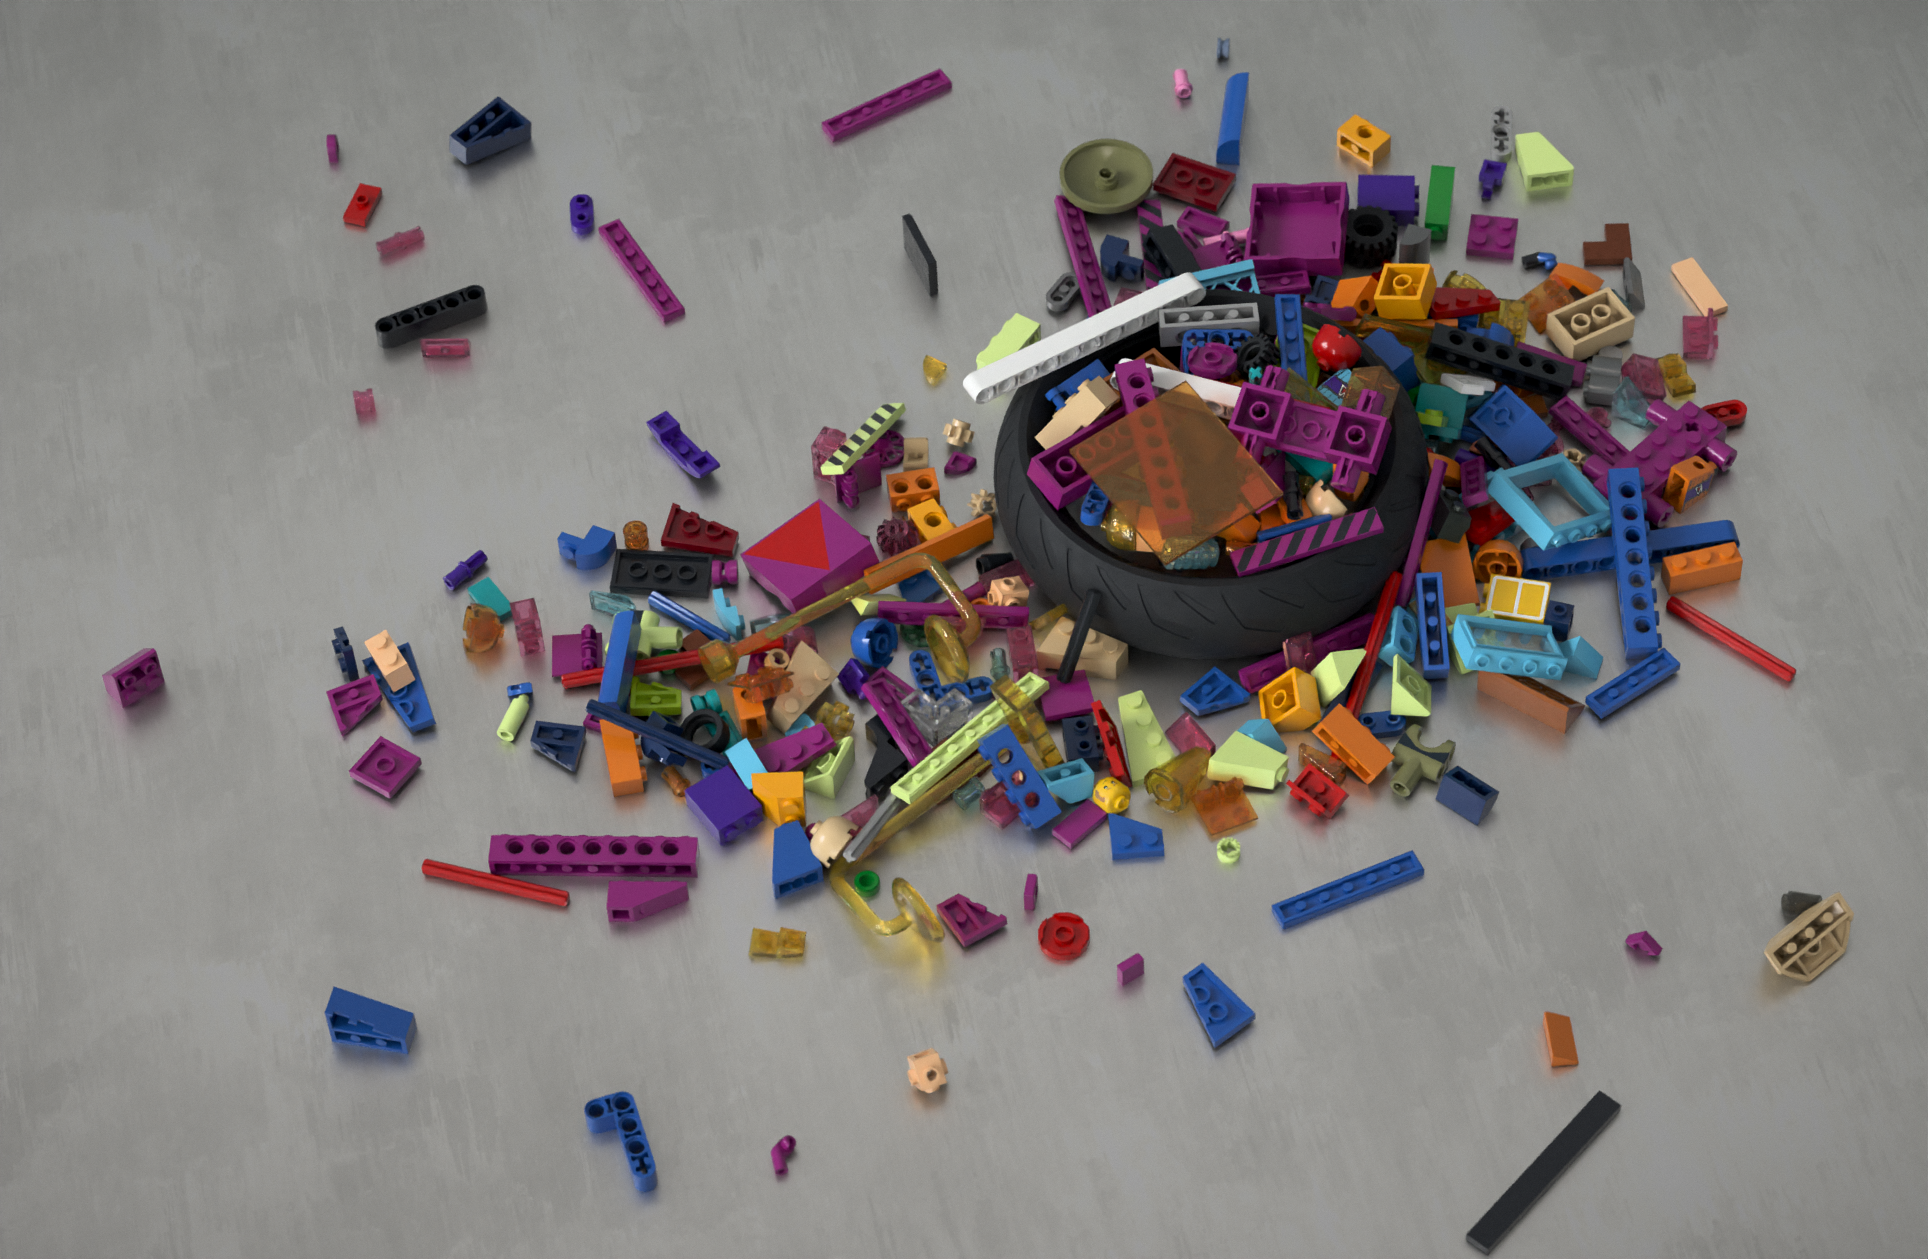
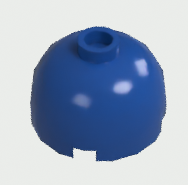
(874, 641)

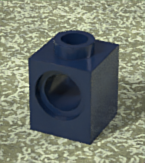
(1560, 617)

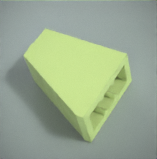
(1541, 163)
(1248, 760)

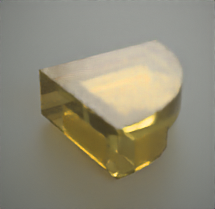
(933, 369)

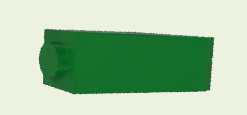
(1440, 201)

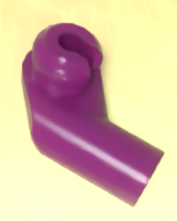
(781, 1152)

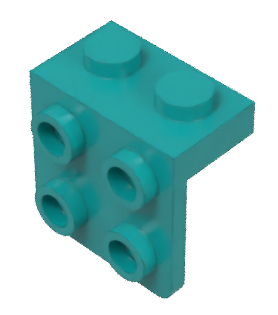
(1446, 400)

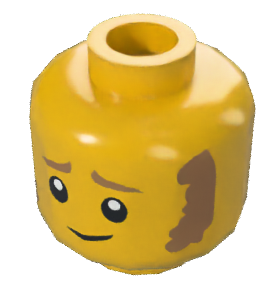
(1111, 795)

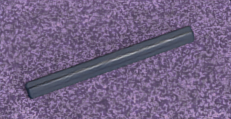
(656, 734)

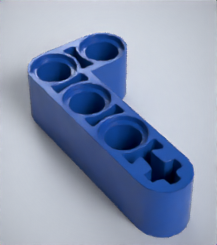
(631, 1142)

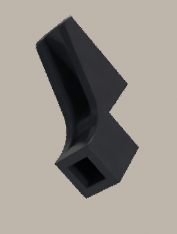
(887, 764)

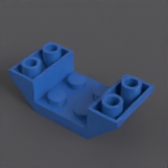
(1512, 426)

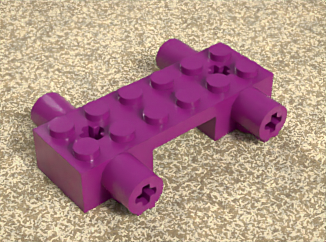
(1311, 429)
(1678, 437)

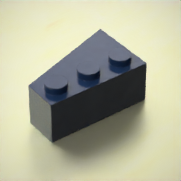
(489, 132)

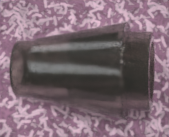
(1796, 903)

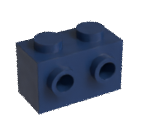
(1081, 740)

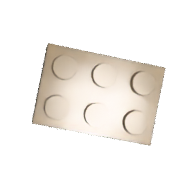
(1590, 325)

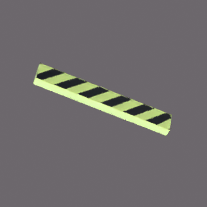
(863, 439)

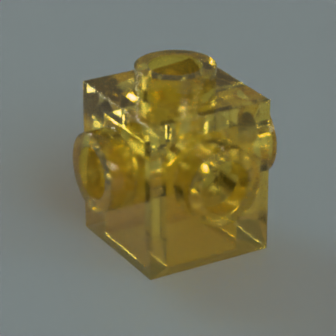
(827, 715)

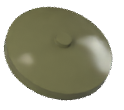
(1106, 176)

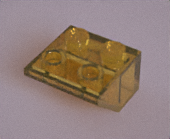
(1512, 316)

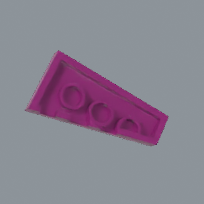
(794, 751)

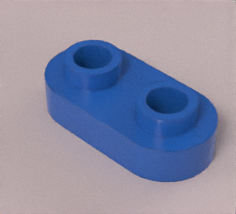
(1381, 724)

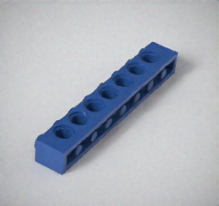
(1636, 644)

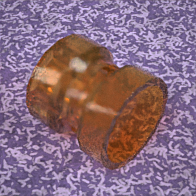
(636, 536)

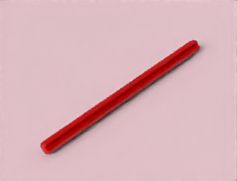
(1373, 645)
(652, 665)

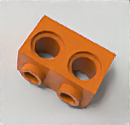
(912, 488)

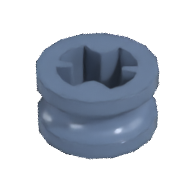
(1223, 47)

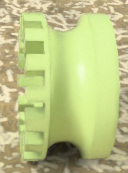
(1227, 843)

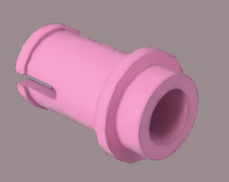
(1183, 87)

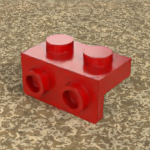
(1319, 791)

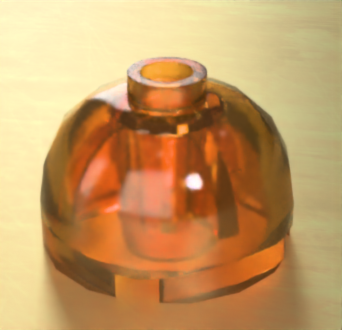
(481, 628)

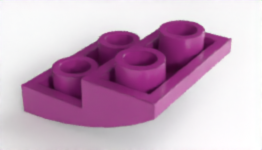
(1067, 699)

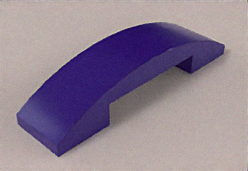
(680, 447)

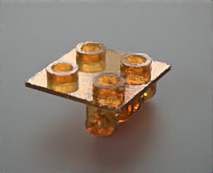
(1545, 299)
(764, 684)
(1224, 806)

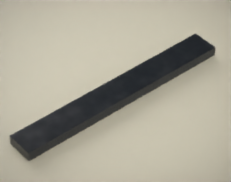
(1543, 1172)

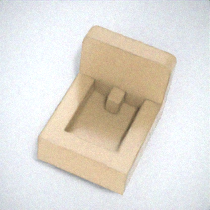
(915, 454)

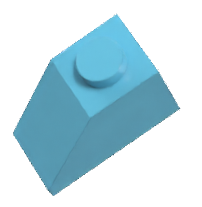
(1070, 780)

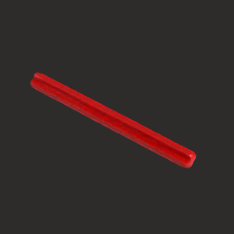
(1731, 638)
(495, 882)

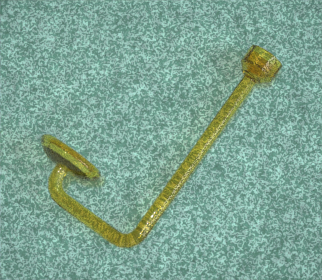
(945, 642)

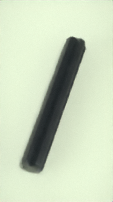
(1078, 636)

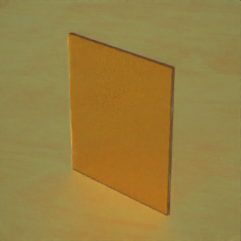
(1175, 472)

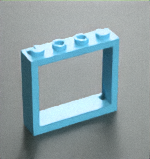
(1506, 492)

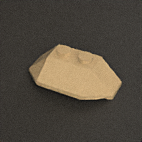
(1812, 940)

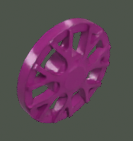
(886, 448)

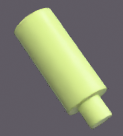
(513, 718)

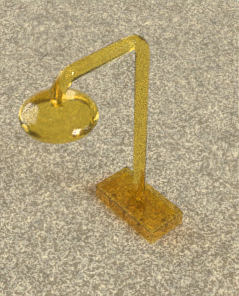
(914, 912)

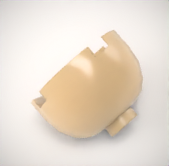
(1324, 502)
(831, 838)

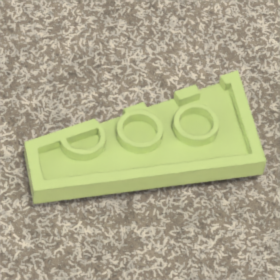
(1143, 736)

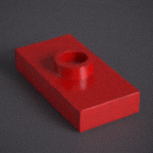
(362, 204)

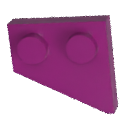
(354, 701)
(969, 919)

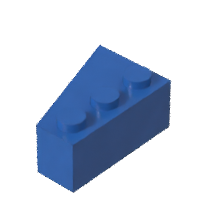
(368, 1022)

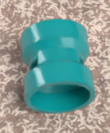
(708, 701)

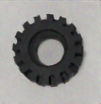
(1256, 352)

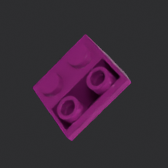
(134, 677)

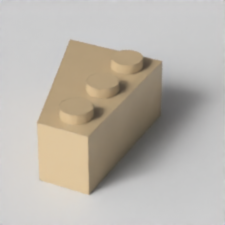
(1081, 410)
(1099, 657)
(810, 681)

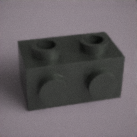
(1450, 517)

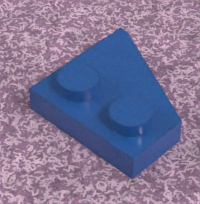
(1134, 839)

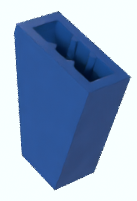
(793, 861)

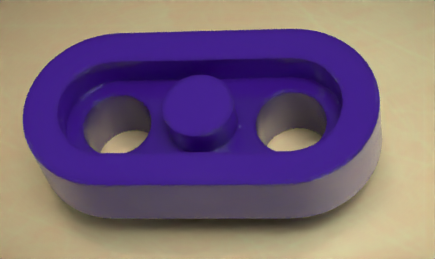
(582, 214)

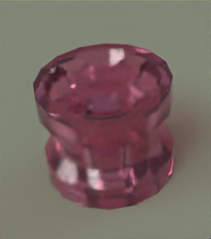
(364, 401)

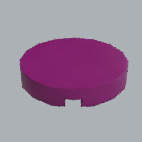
(1212, 361)

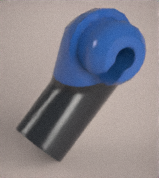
(1538, 258)

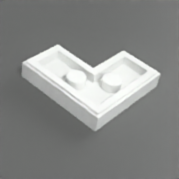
(1468, 384)

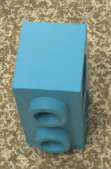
(1400, 637)

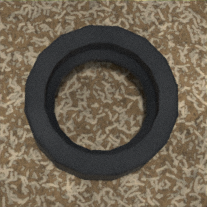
(702, 717)

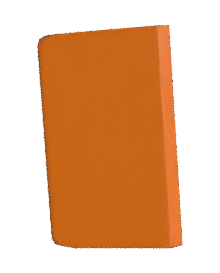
(1560, 1039)

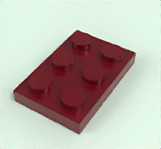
(1194, 182)

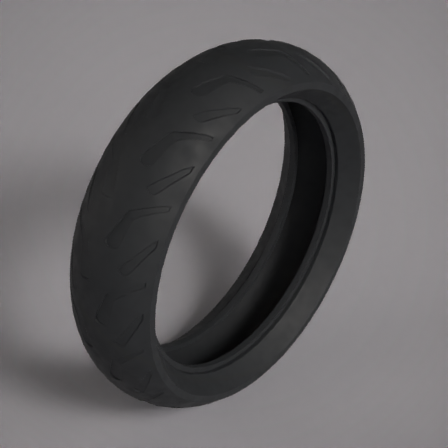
(1199, 614)

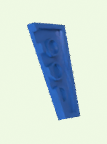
(410, 700)

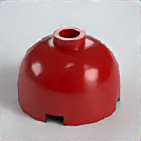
(1333, 350)

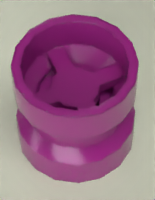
(730, 569)

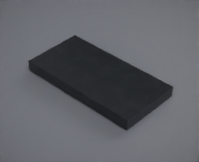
(662, 571)

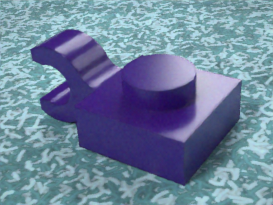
(1491, 174)
(853, 677)

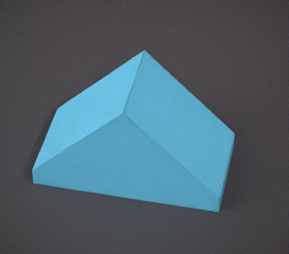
(1582, 657)
(1263, 732)

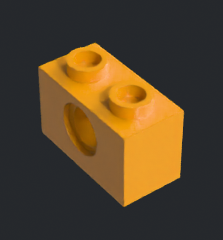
(1363, 140)
(930, 520)

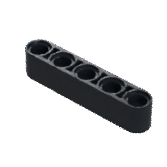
(431, 316)

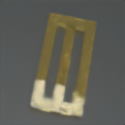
(1048, 617)

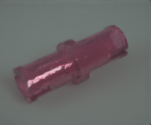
(400, 241)

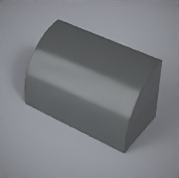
(1415, 245)

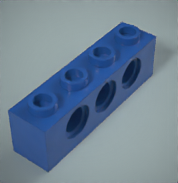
(1045, 806)

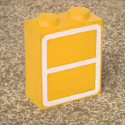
(1516, 599)

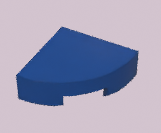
(519, 689)

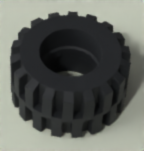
(1382, 239)

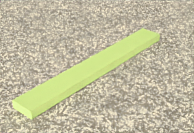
(960, 744)

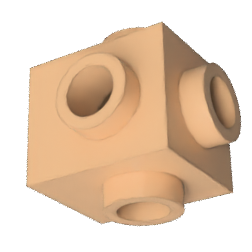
(1008, 592)
(927, 1070)

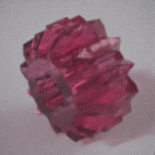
(896, 535)

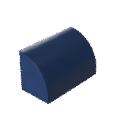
(1466, 794)

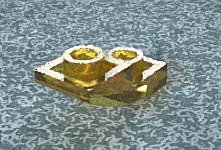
(1675, 375)
(771, 944)

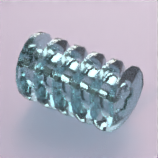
(1200, 557)

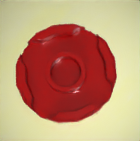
(1063, 936)

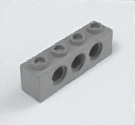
(1177, 321)

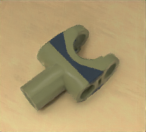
(1418, 761)

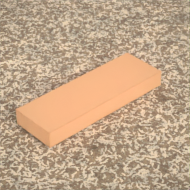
(1699, 286)

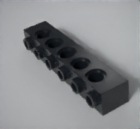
(1499, 362)

